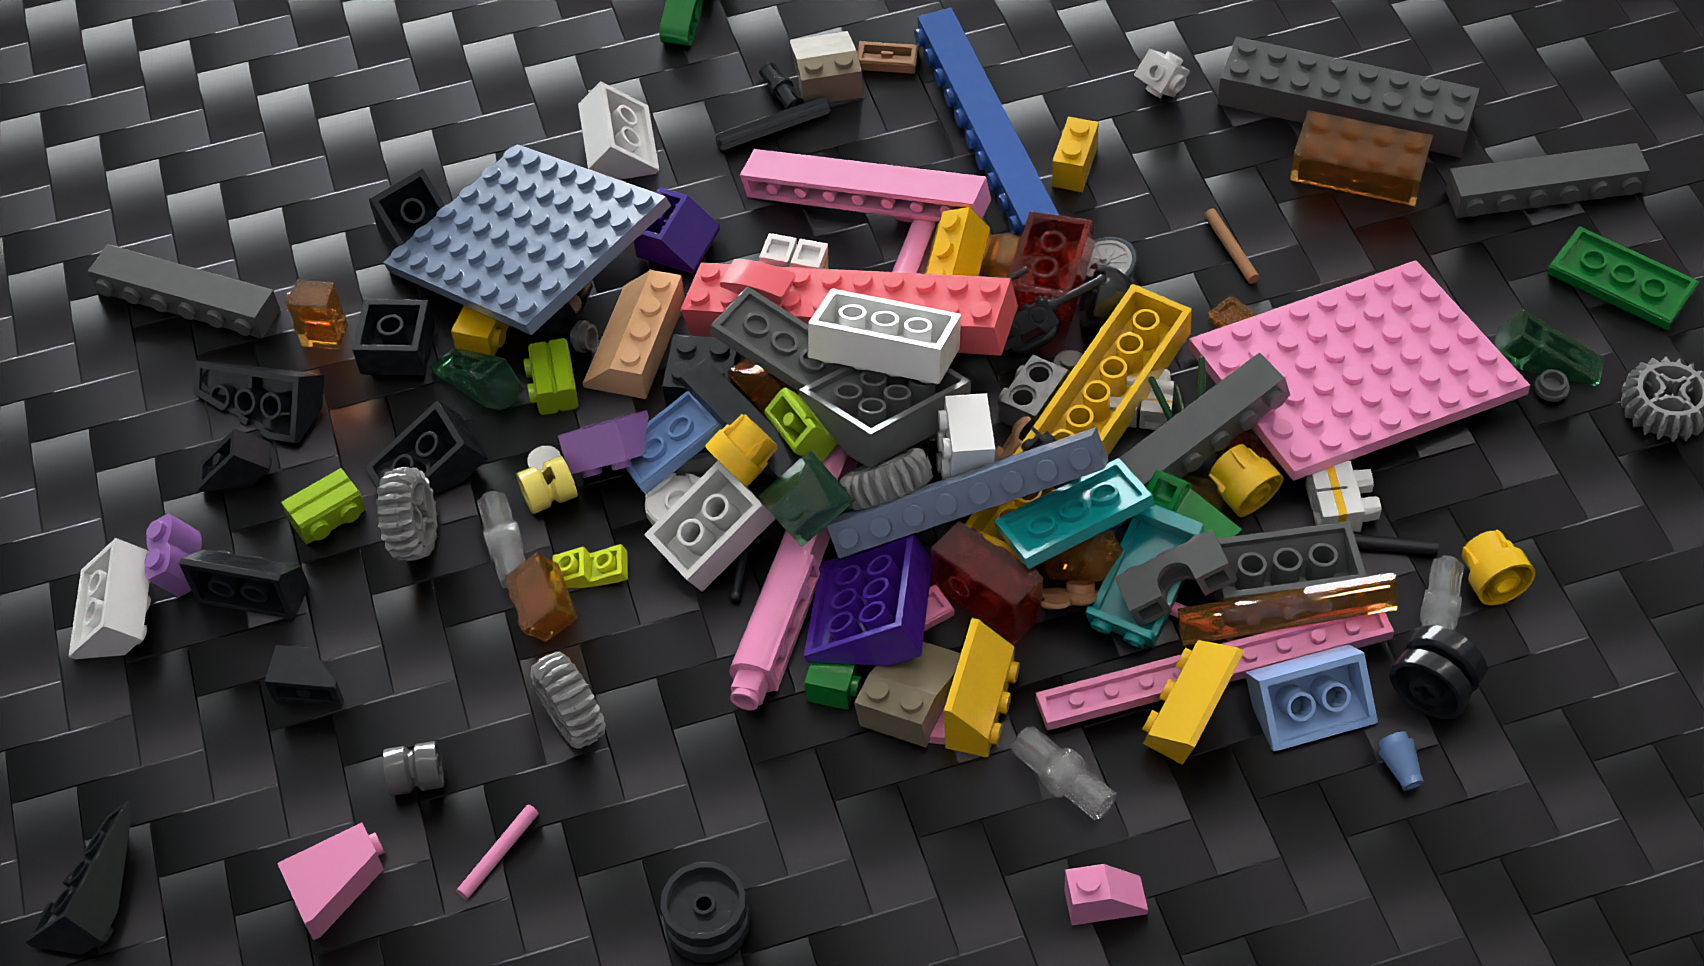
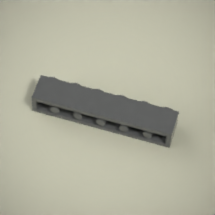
(1547, 180)
(184, 291)
(1210, 421)

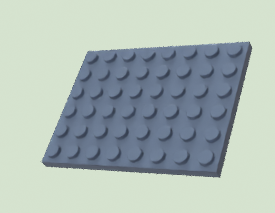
(526, 237)

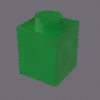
(832, 684)

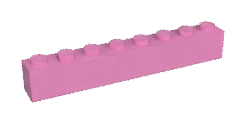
(862, 186)

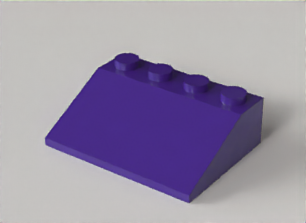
(871, 605)

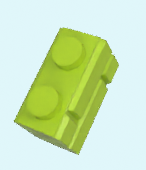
(552, 376)
(799, 425)
(324, 506)

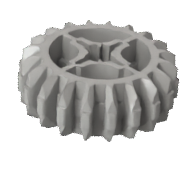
(1668, 404)
(888, 480)
(407, 514)
(568, 700)

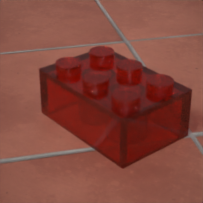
(1057, 257)
(987, 581)

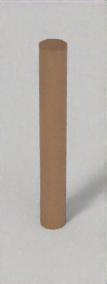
(1231, 246)

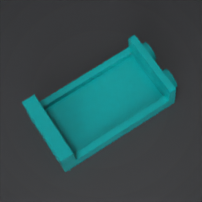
(1145, 538)

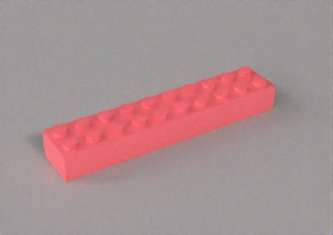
(984, 302)

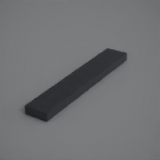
(727, 404)

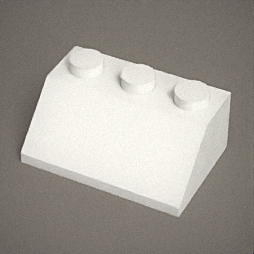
(617, 134)
(111, 603)

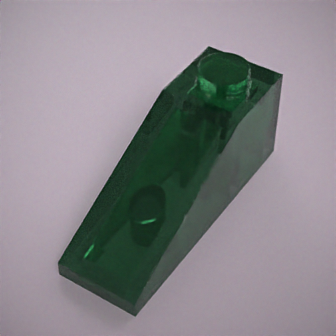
(1540, 347)
(480, 377)

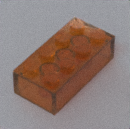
(1361, 157)

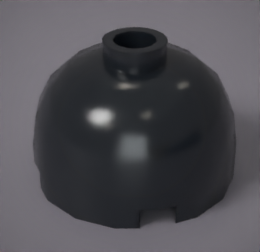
(1103, 299)

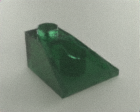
(806, 498)

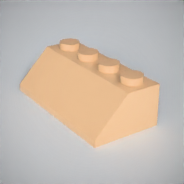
(637, 335)

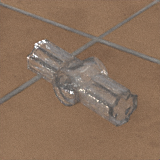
(501, 534)
(1442, 599)
(1063, 772)

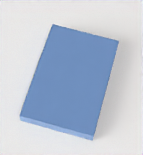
(672, 440)

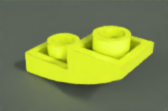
(593, 569)

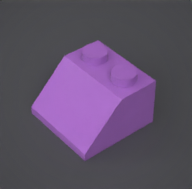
(605, 444)

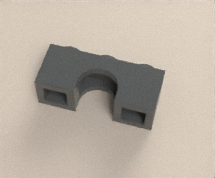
(1148, 584)

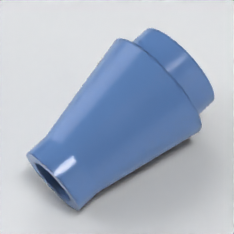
(1401, 758)

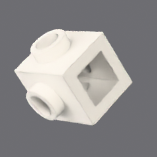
(1162, 73)

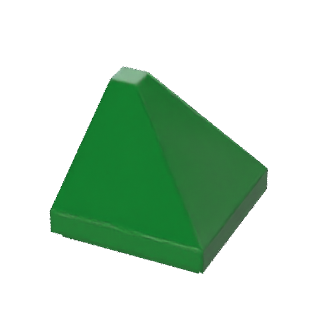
(1168, 490)

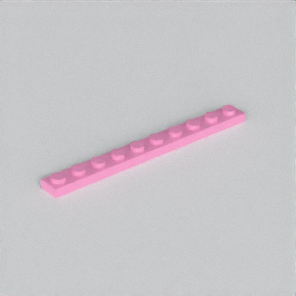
(1145, 682)

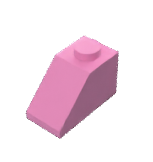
(1103, 894)

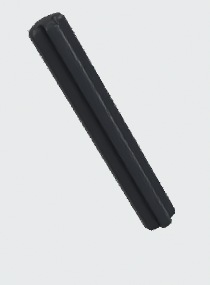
(772, 123)

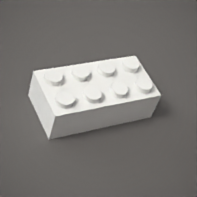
(884, 336)

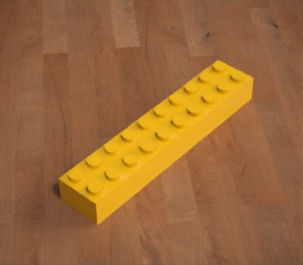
(1134, 342)

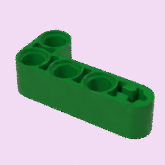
(680, 21)

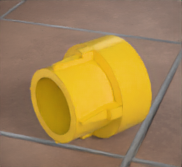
(742, 449)
(1245, 479)
(1497, 568)

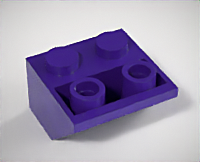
(679, 235)

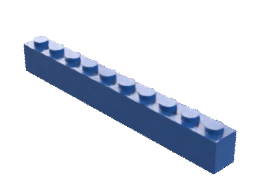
(982, 118)

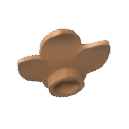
(1012, 441)
(1076, 593)

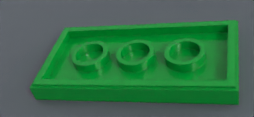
(1623, 277)

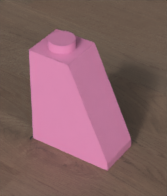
(332, 876)

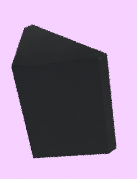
(405, 207)

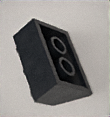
(245, 582)

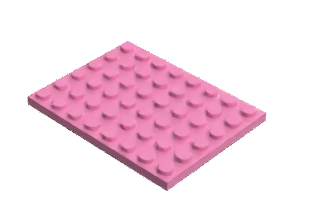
(1364, 367)

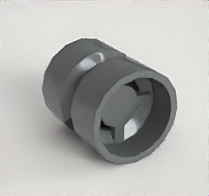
(412, 768)

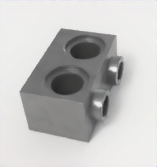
(1030, 391)

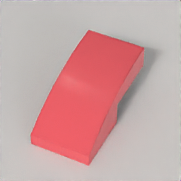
(762, 277)

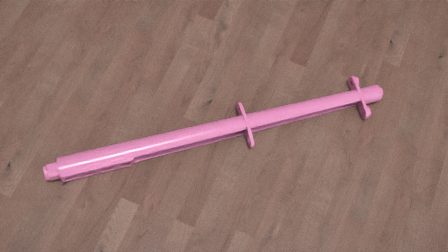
(795, 569)

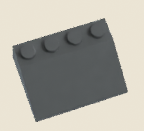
(879, 413)

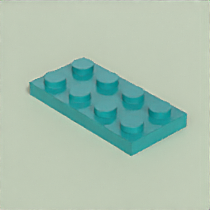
(1074, 513)

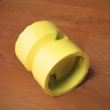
(547, 484)

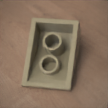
(827, 67)
(909, 695)

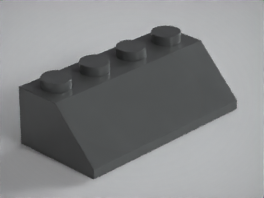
(1290, 559)

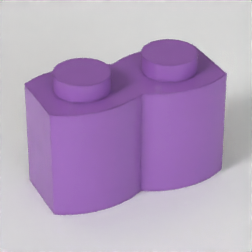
(167, 543)

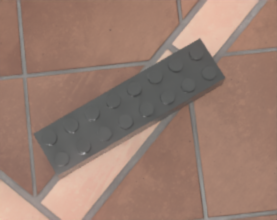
(1292, 81)

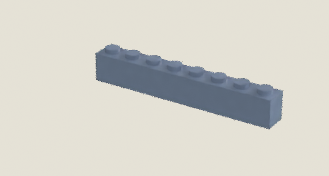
(970, 492)

